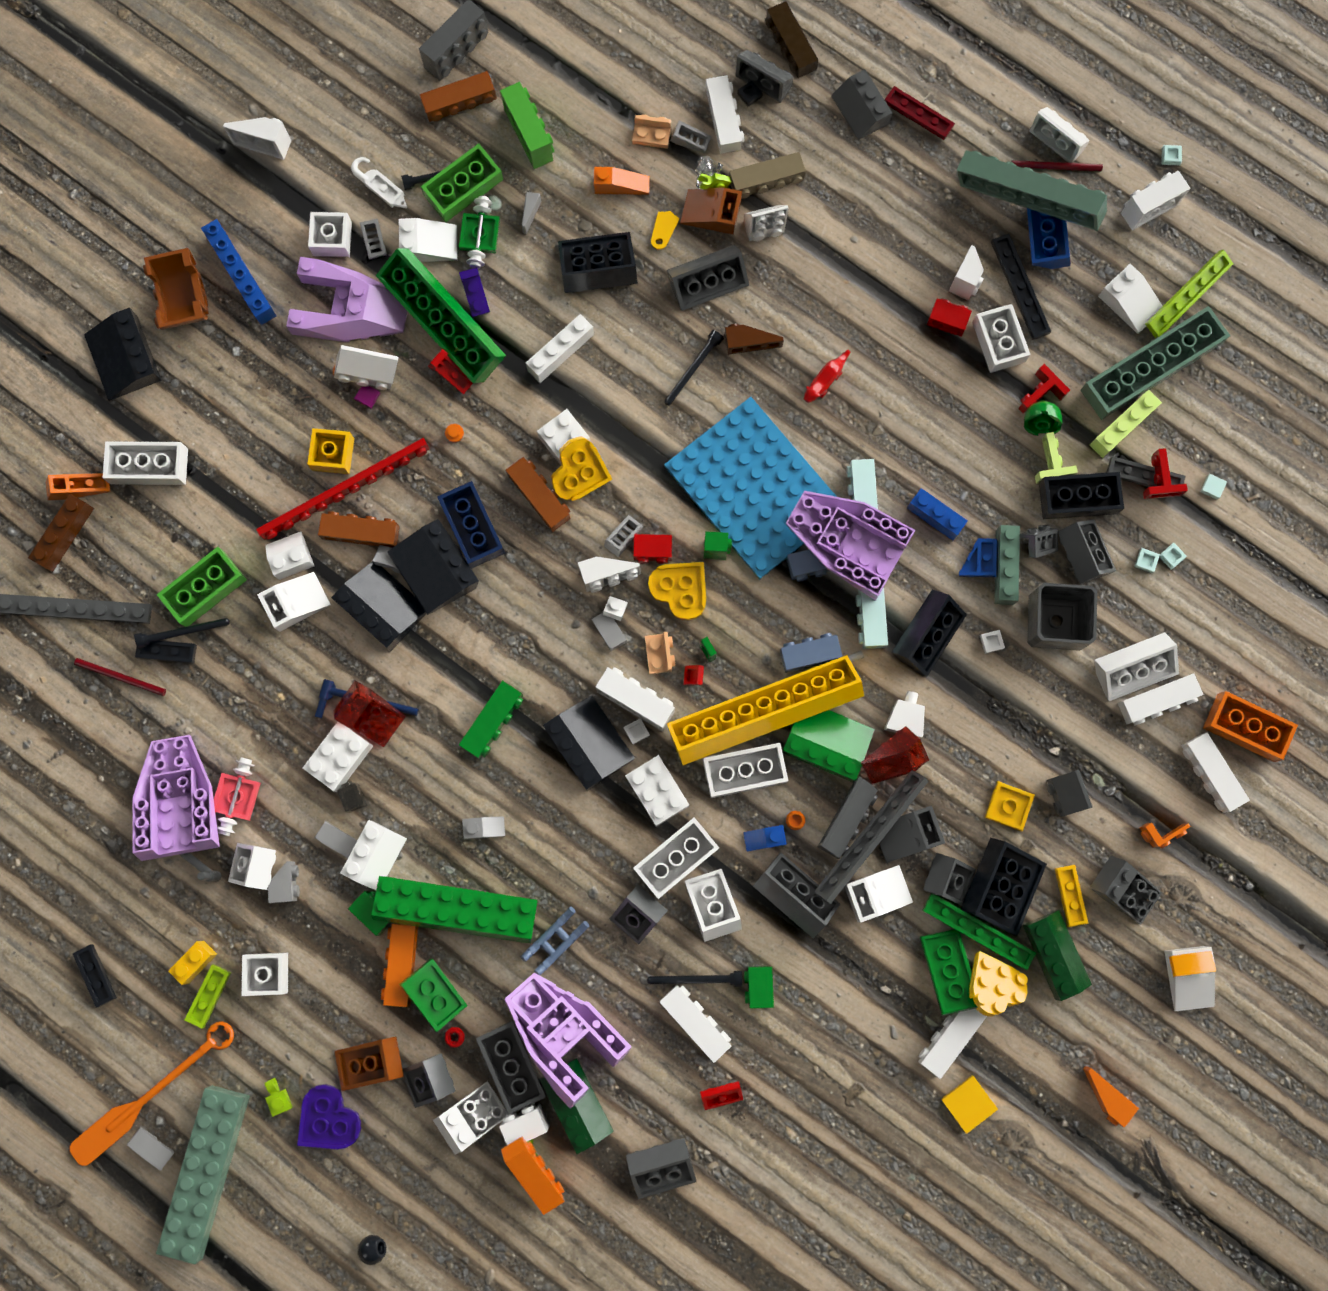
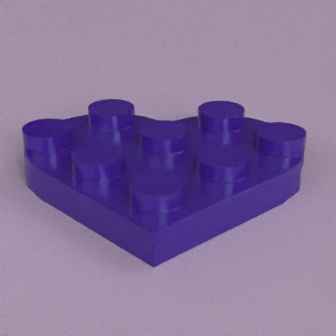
(326, 1120)

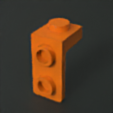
(1152, 836)

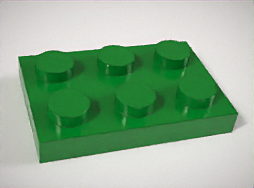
(433, 995)

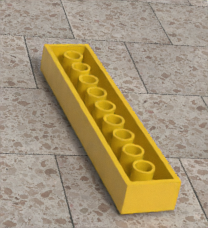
(765, 709)

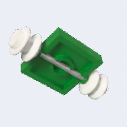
(479, 232)

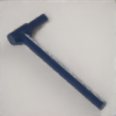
(329, 690)

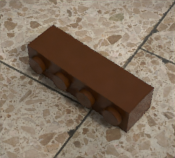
(61, 533)

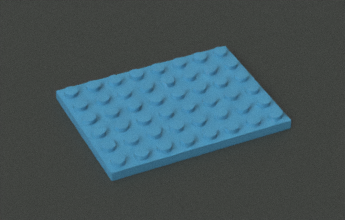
(748, 484)

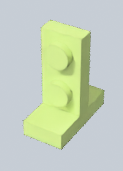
(1053, 459)

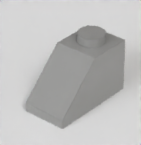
(483, 827)

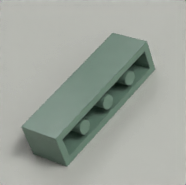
(1007, 565)

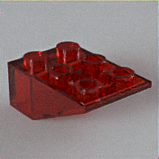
(368, 714)
(895, 757)

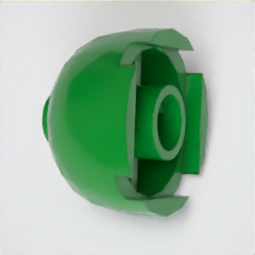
(1043, 418)

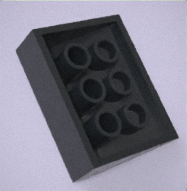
(597, 262)
(122, 354)
(433, 567)
(380, 604)
(589, 742)
(1003, 886)

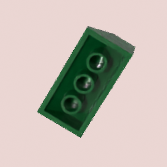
(1057, 956)
(586, 1120)

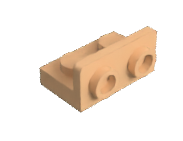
(651, 131)
(658, 653)

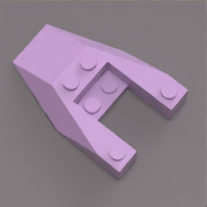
(358, 310)
(553, 1024)

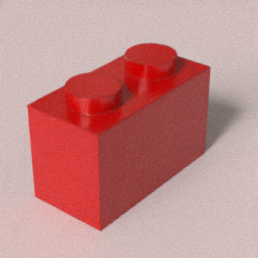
(949, 317)
(652, 548)

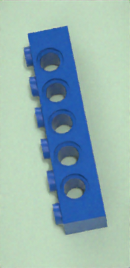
(238, 272)

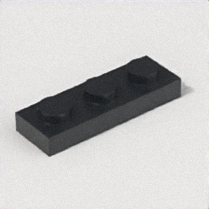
(168, 651)
(94, 975)

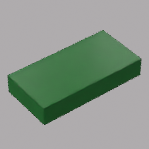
(708, 649)

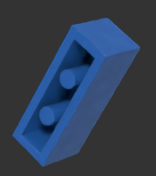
(937, 514)

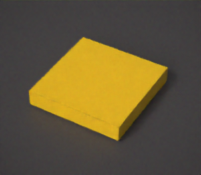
(1009, 806)
(969, 1104)

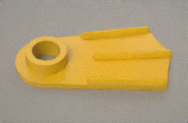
(663, 229)

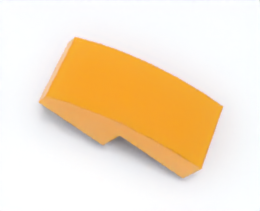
(1192, 964)

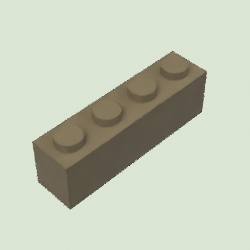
(768, 175)

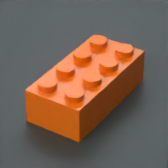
(1250, 726)

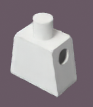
(907, 714)

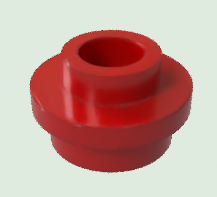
(448, 1037)

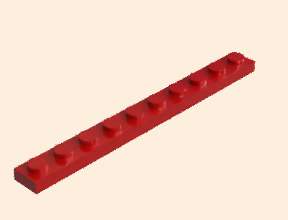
(338, 492)

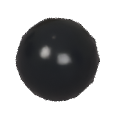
(372, 1249)

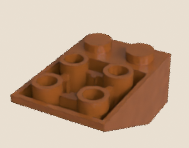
(712, 209)

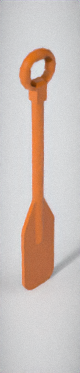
(121, 1118)

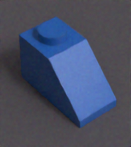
(765, 838)

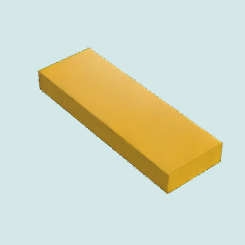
(1071, 896)

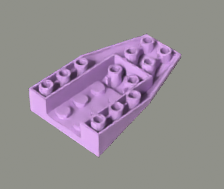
(850, 538)
(173, 802)

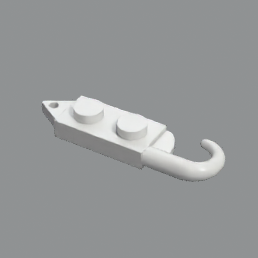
(379, 185)

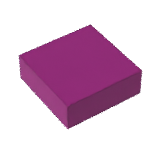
(367, 396)

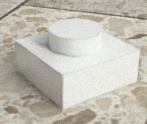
(615, 608)
(992, 641)
(636, 731)

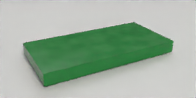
(948, 971)

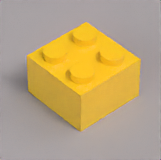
(330, 451)

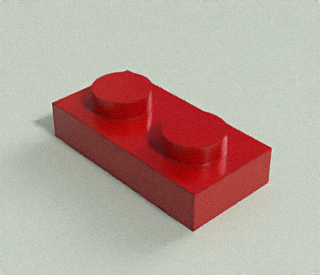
(721, 1095)

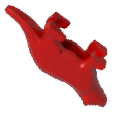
(825, 378)

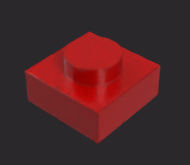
(693, 675)

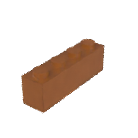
(458, 96)
(538, 494)
(358, 530)

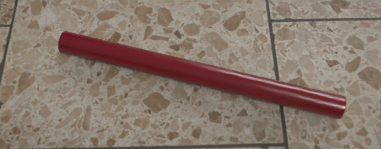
(1058, 165)
(120, 677)

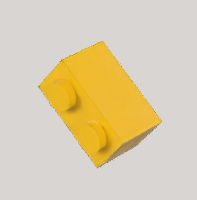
(192, 962)

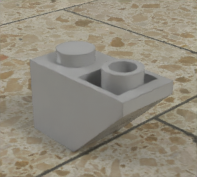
(283, 884)

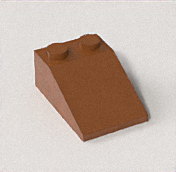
(369, 1063)

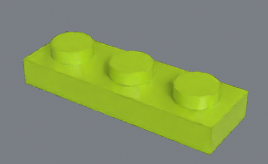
(207, 996)

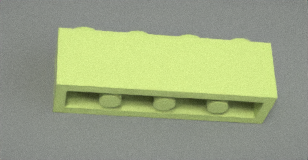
(1125, 423)

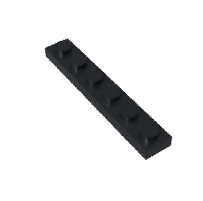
(1021, 286)

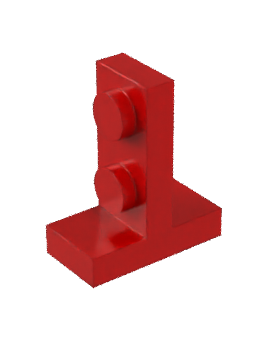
(450, 371)
(1048, 383)
(1162, 478)

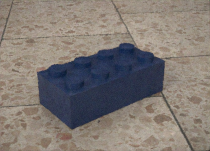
(471, 525)

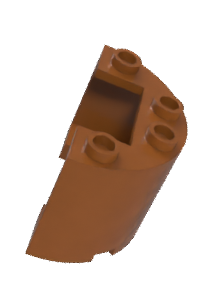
(177, 289)

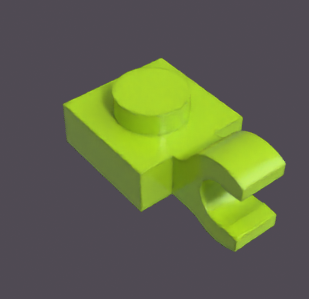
(715, 181)
(278, 1100)

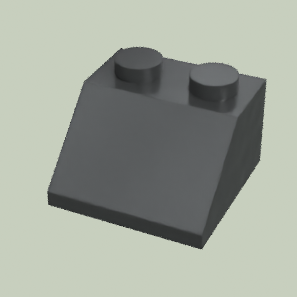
(1069, 793)
(949, 878)
(638, 914)
(428, 1080)

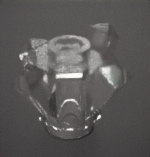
(707, 166)

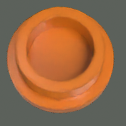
(454, 433)
(795, 820)

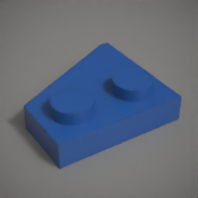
(981, 560)

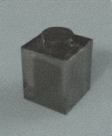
(351, 797)

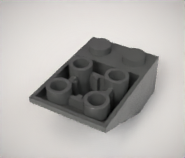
(912, 834)
(1126, 889)

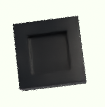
(749, 93)

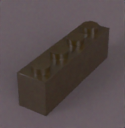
(791, 39)

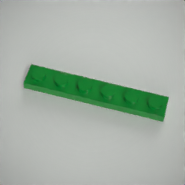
(979, 931)

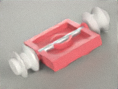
(235, 796)

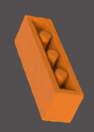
(400, 965)
(533, 1175)

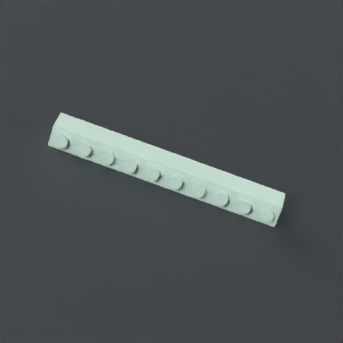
(872, 612)

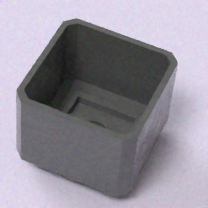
(1073, 605)

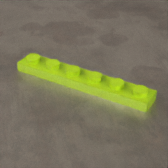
(1189, 294)

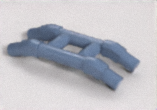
(553, 953)

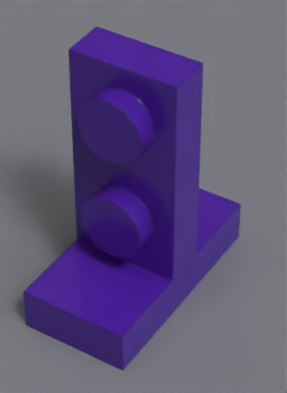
(474, 292)

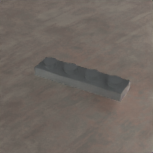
(1139, 473)

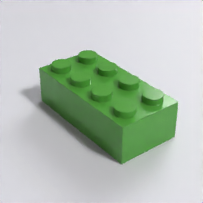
(527, 125)
(462, 182)
(201, 587)

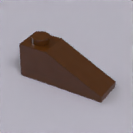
(748, 339)

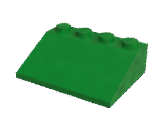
(830, 743)

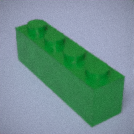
(491, 720)

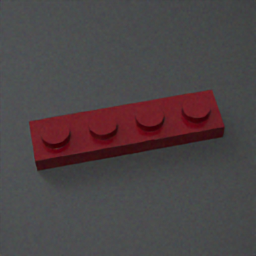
(919, 113)

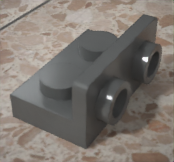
(1041, 540)

